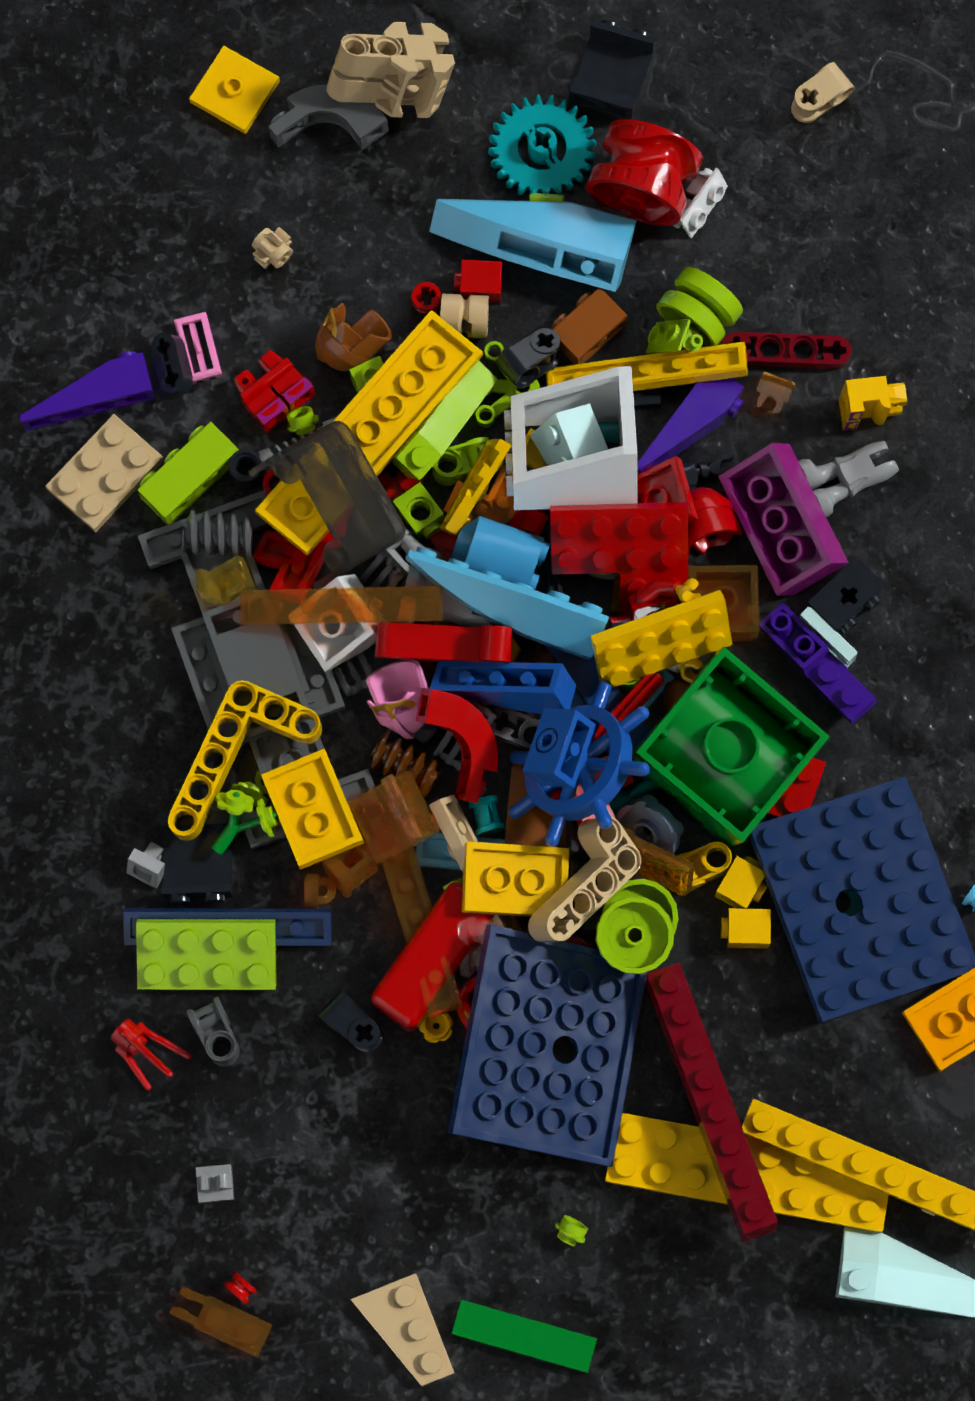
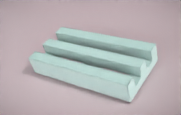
(837, 644)

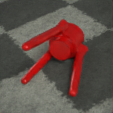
(131, 1040)

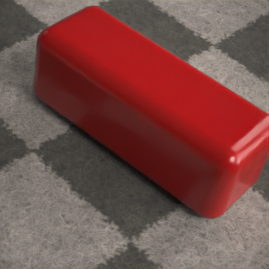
(400, 989)

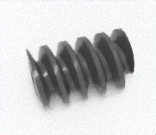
(218, 534)

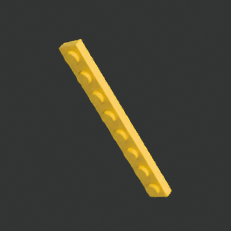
(861, 1163)

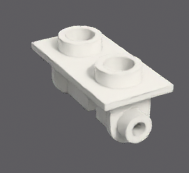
(707, 191)

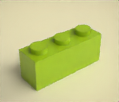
(187, 473)

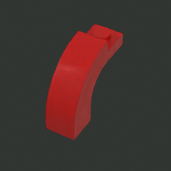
(472, 734)

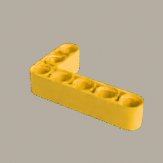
(229, 747)

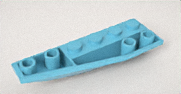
(542, 235)
(531, 614)

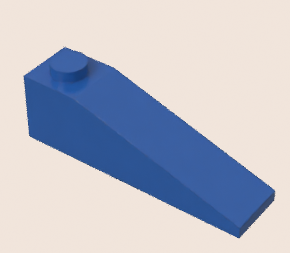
(507, 685)

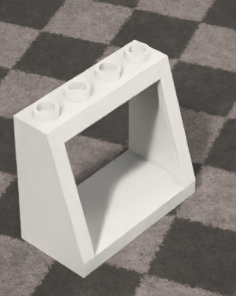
(586, 480)

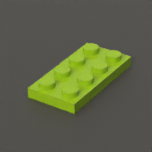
(206, 954)

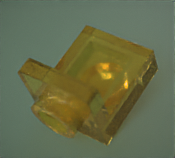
(225, 581)

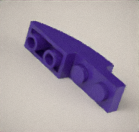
(816, 664)

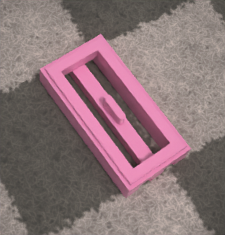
(204, 374)

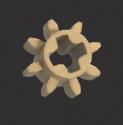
(272, 248)

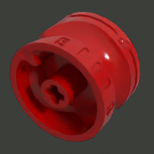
(645, 172)

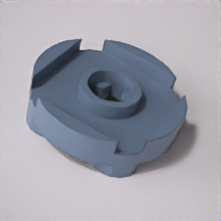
(651, 814)

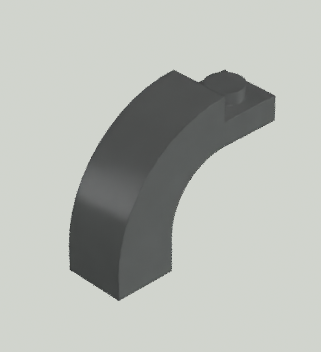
(315, 106)

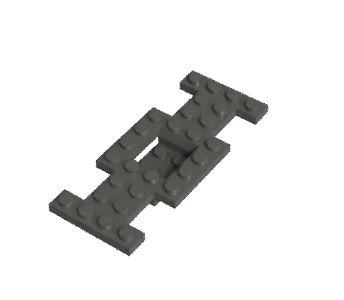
(270, 656)

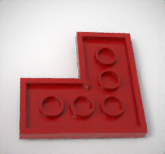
(626, 539)

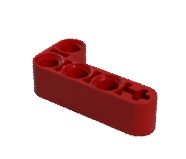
(443, 642)

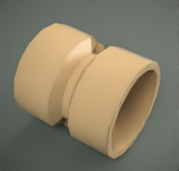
(467, 315)

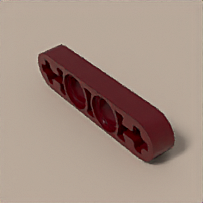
(786, 343)

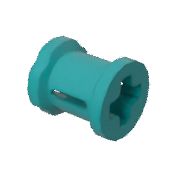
(486, 816)

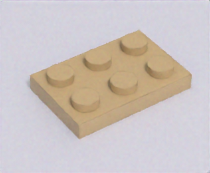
(104, 473)

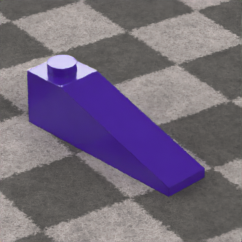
(106, 388)
(696, 417)

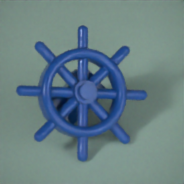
(566, 755)

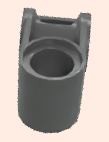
(212, 1027)

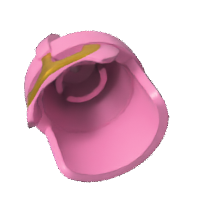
(397, 696)

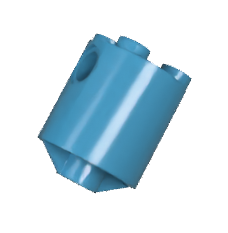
(501, 550)

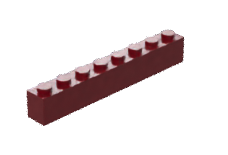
(711, 1103)

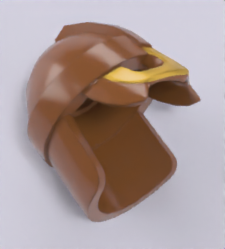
(348, 345)

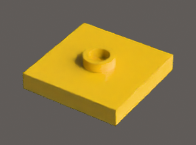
(234, 89)

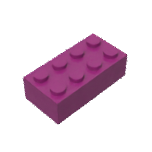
(783, 519)

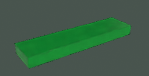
(524, 1336)

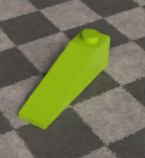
(443, 424)

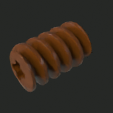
(400, 760)

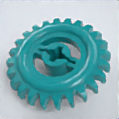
(525, 123)

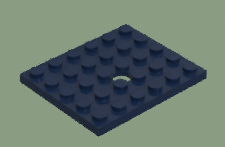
(907, 918)
(508, 1077)

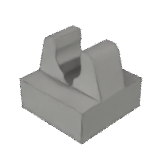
(147, 865)
(214, 1183)

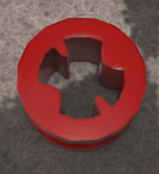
(417, 295)
(240, 1287)

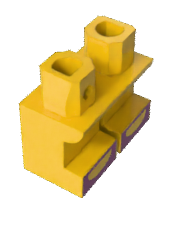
(869, 399)

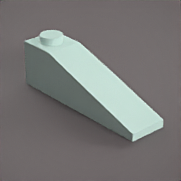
(894, 1274)

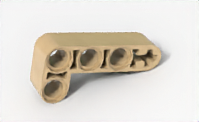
(582, 885)

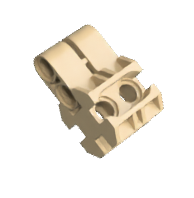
(393, 69)

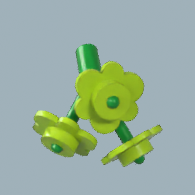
(237, 802)

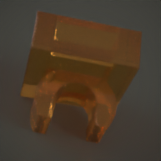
(776, 388)

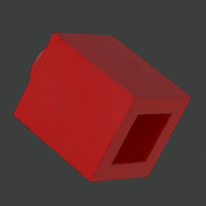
(480, 279)

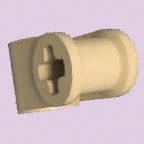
(824, 90)

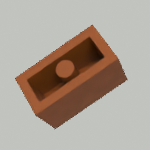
(589, 326)

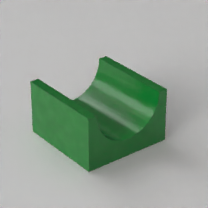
(728, 748)

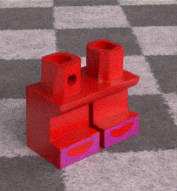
(280, 379)

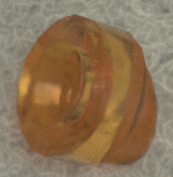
(312, 890)

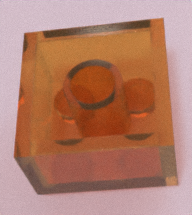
(740, 592)

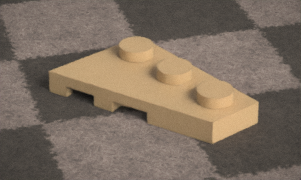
(407, 1326)

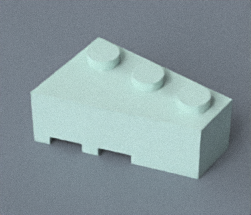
(569, 435)

